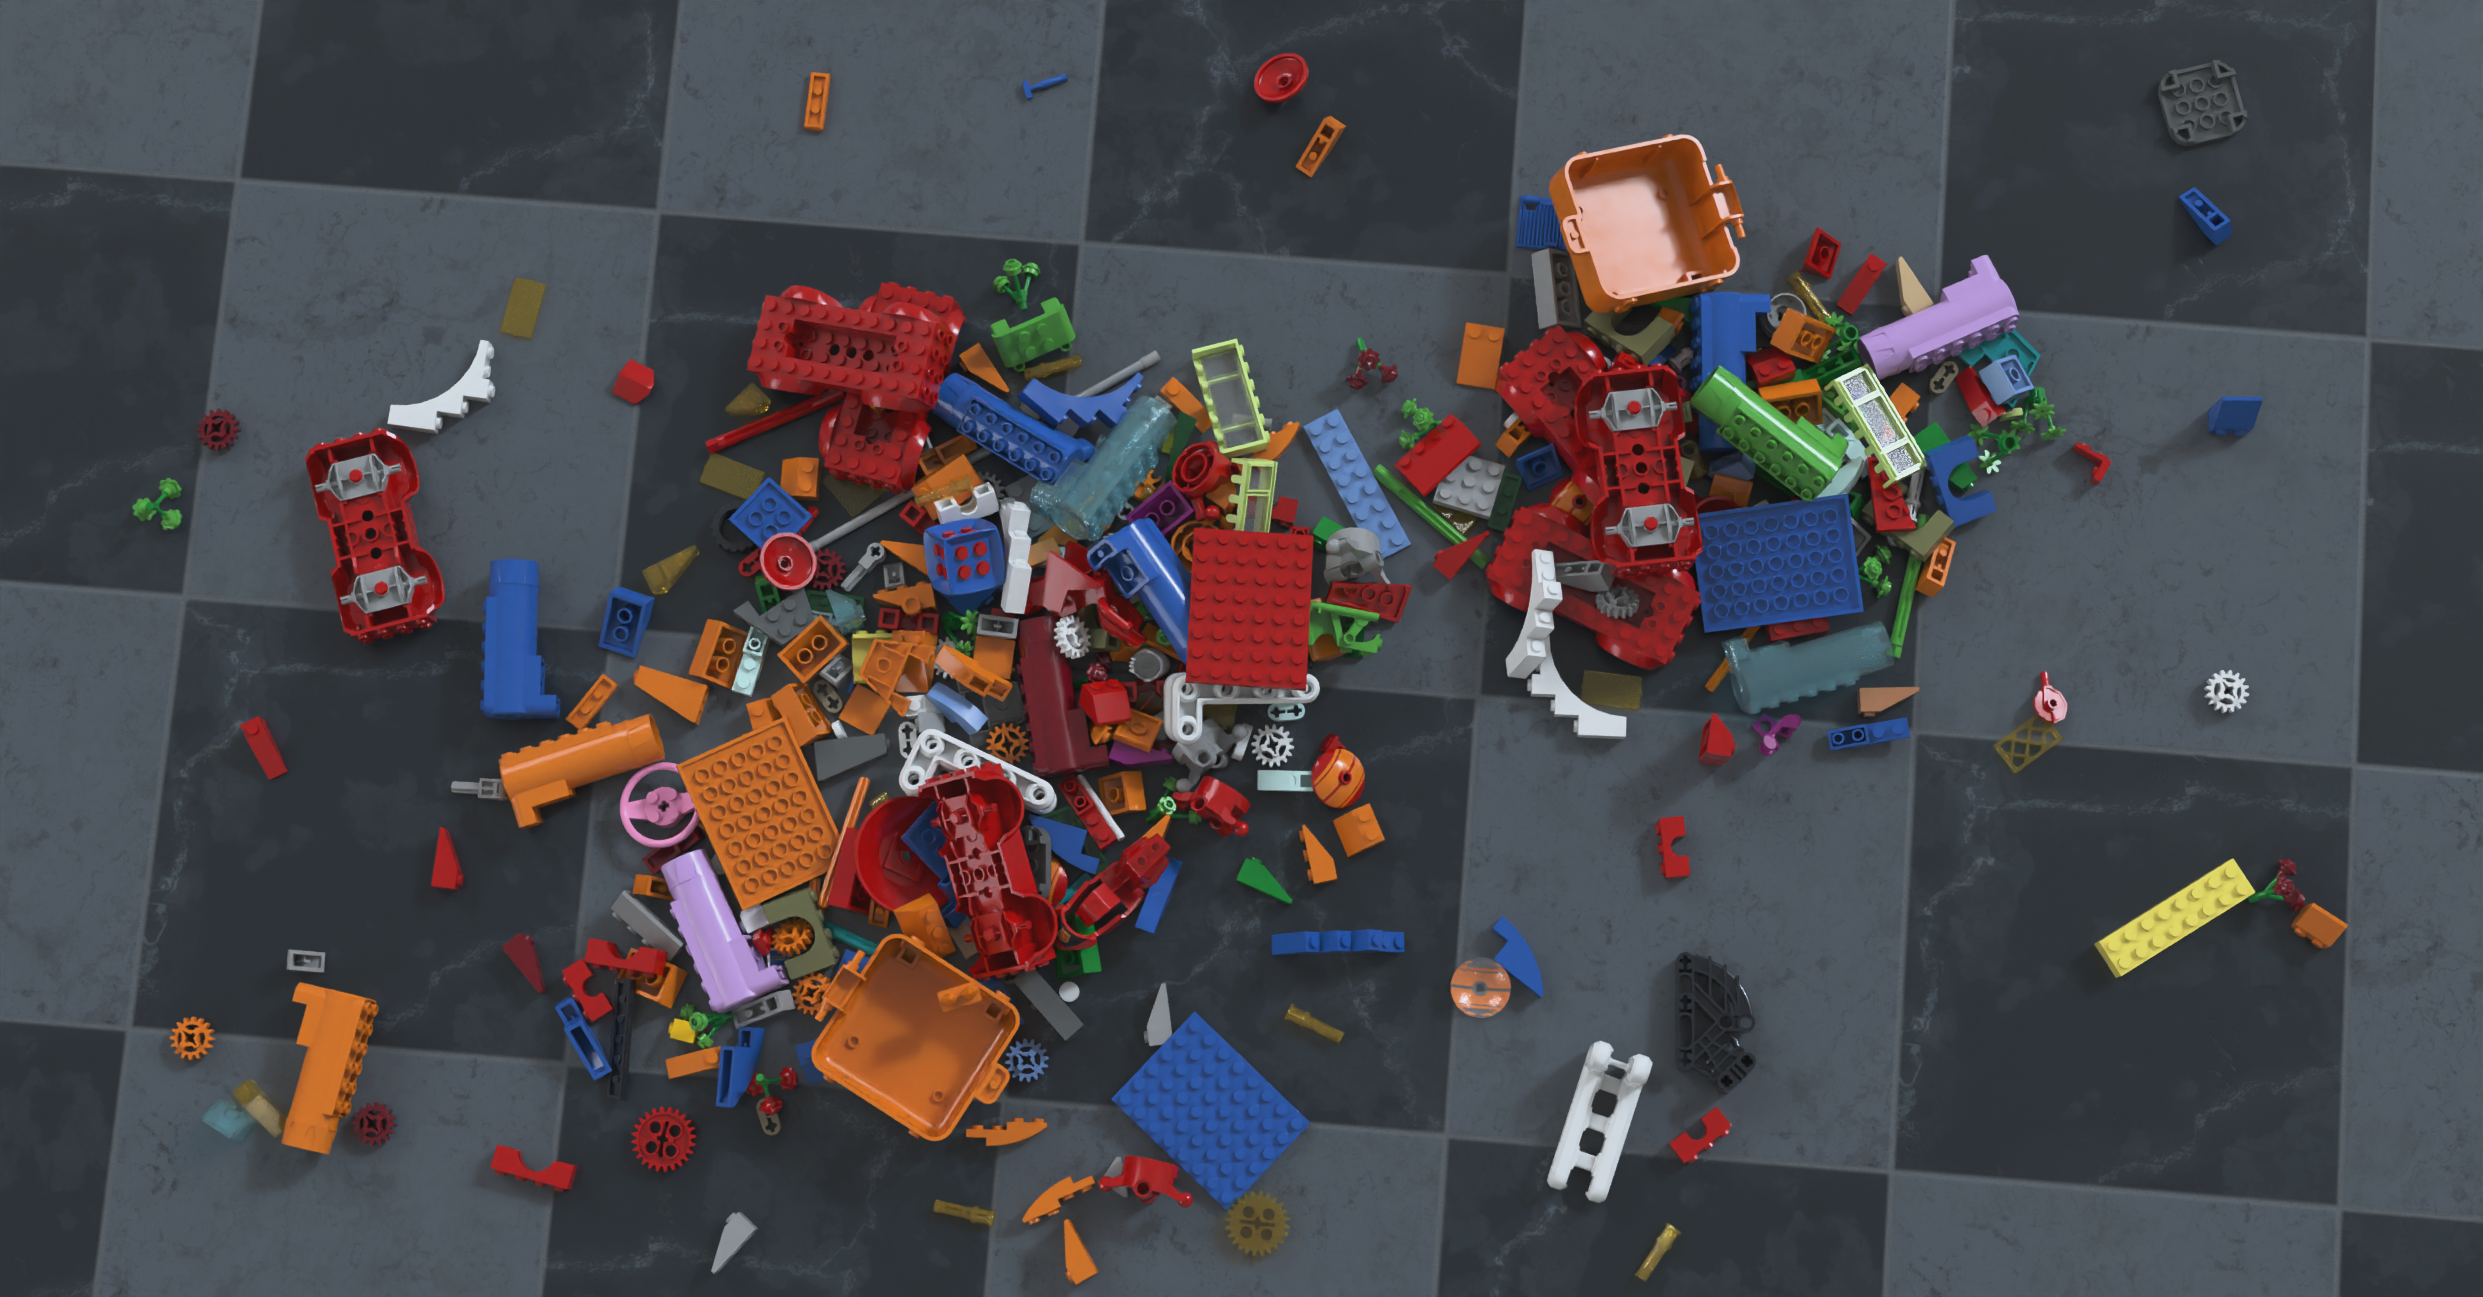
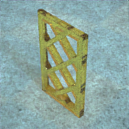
(2028, 758)

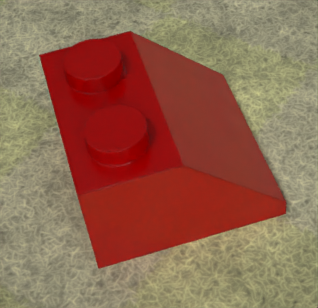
(1770, 367)
(1105, 702)

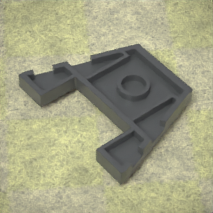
(782, 621)
(997, 712)

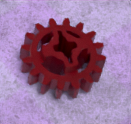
(212, 434)
(831, 565)
(368, 1118)

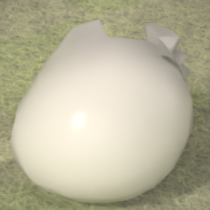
(1149, 664)

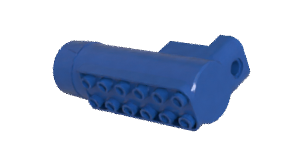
(1722, 335)
(1007, 431)
(1147, 566)
(511, 666)

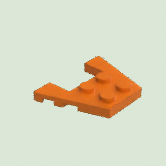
(885, 666)

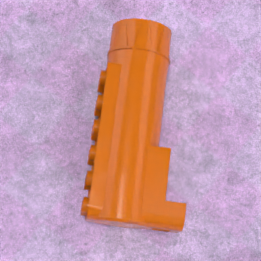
(557, 767)
(336, 1038)

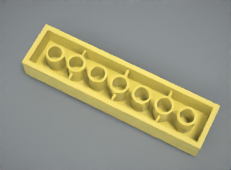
(2174, 918)

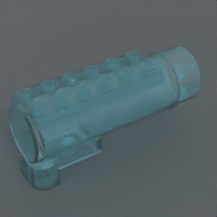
(1095, 491)
(1786, 672)

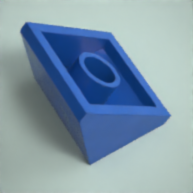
(1539, 467)

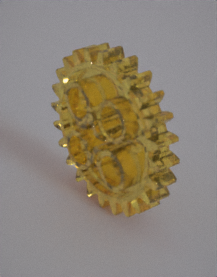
(1259, 1204)

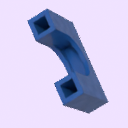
(1941, 463)
(975, 600)

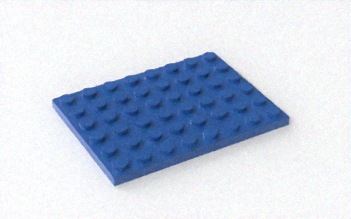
(1778, 564)
(1210, 1111)

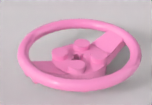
(652, 808)

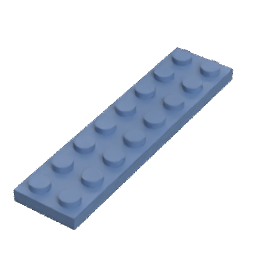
(1355, 481)

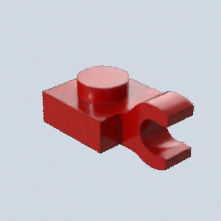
(763, 940)

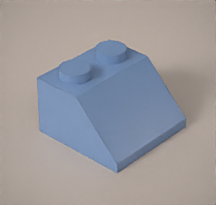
(2005, 379)

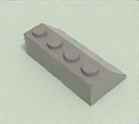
(1556, 290)
(647, 924)

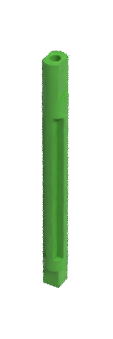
(1426, 512)
(1906, 597)

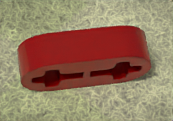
(749, 560)

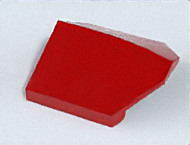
(634, 382)

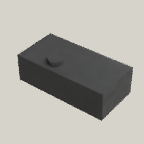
(1048, 1002)

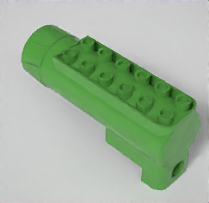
(1787, 450)

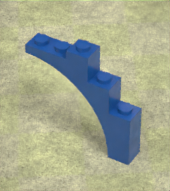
(1056, 406)
(1337, 942)

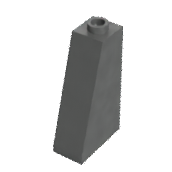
(847, 754)

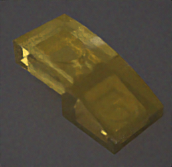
(1459, 520)

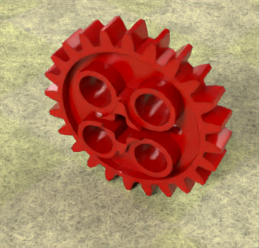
(682, 1142)

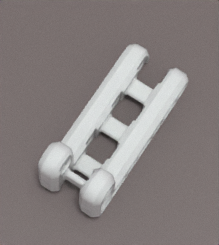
(1185, 705)
(954, 755)
(1613, 1127)

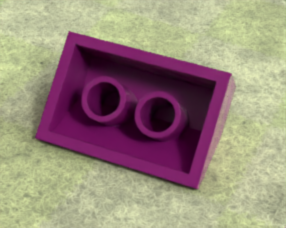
(1166, 508)

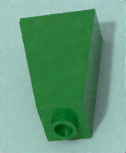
(1962, 475)

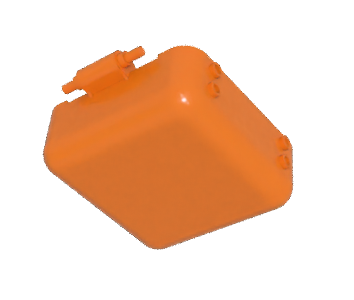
(1646, 222)
(900, 1046)

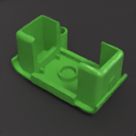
(1034, 336)

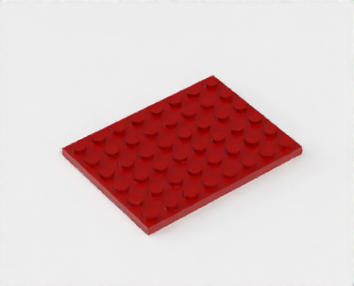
(1249, 609)

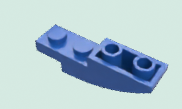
(1868, 734)

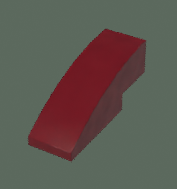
(661, 856)

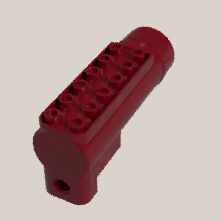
(1055, 722)

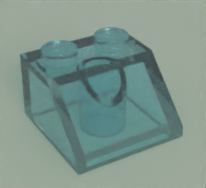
(847, 613)
(229, 1120)

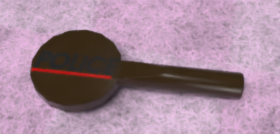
(1149, 703)

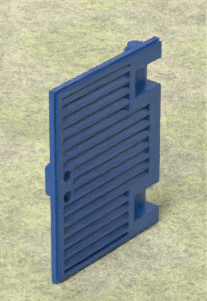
(1538, 226)

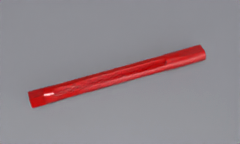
(774, 420)

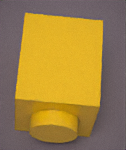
(682, 1031)

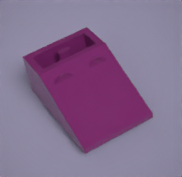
(1133, 758)

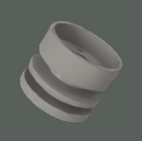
(1779, 306)

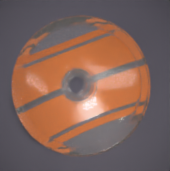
(1485, 973)

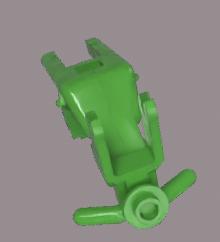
(1325, 620)

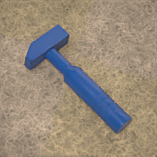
(1043, 84)

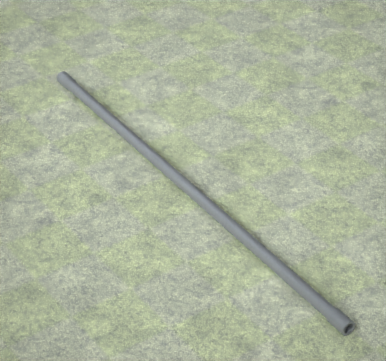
(1143, 363)

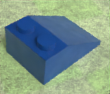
(2234, 415)
(625, 621)

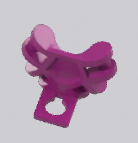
(1783, 728)

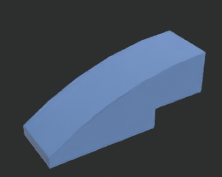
(956, 708)

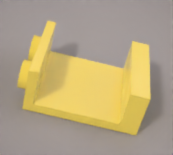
(860, 647)

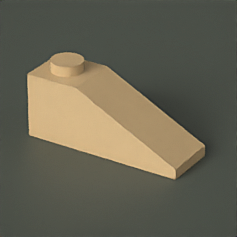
(1912, 294)

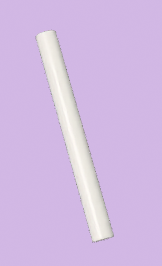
(1100, 807)

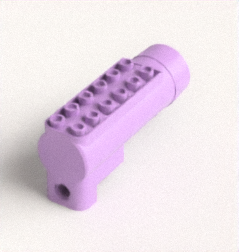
(1964, 318)
(725, 959)

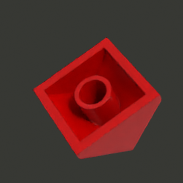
(1821, 254)

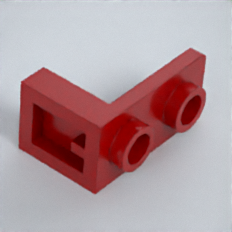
(2100, 459)

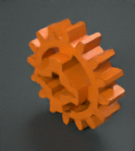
(1016, 742)
(792, 936)
(806, 991)
(198, 1044)

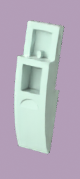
(1831, 426)
(1845, 478)
(751, 663)
(1284, 781)

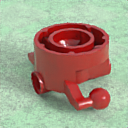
(1202, 471)
(1219, 804)
(1146, 1174)

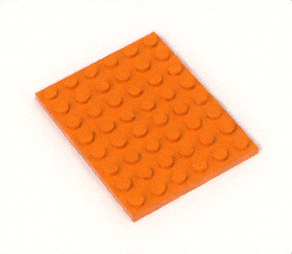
(762, 812)

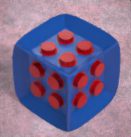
(964, 556)

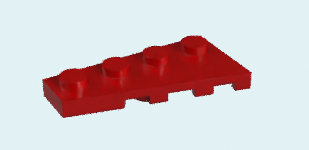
(1887, 504)
(1372, 597)

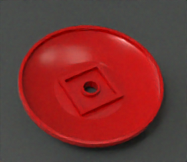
(880, 860)

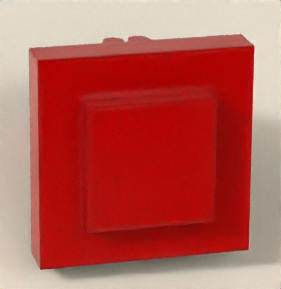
(1331, 742)

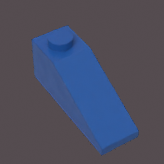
(2207, 216)

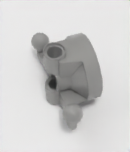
(1352, 554)
(1202, 754)

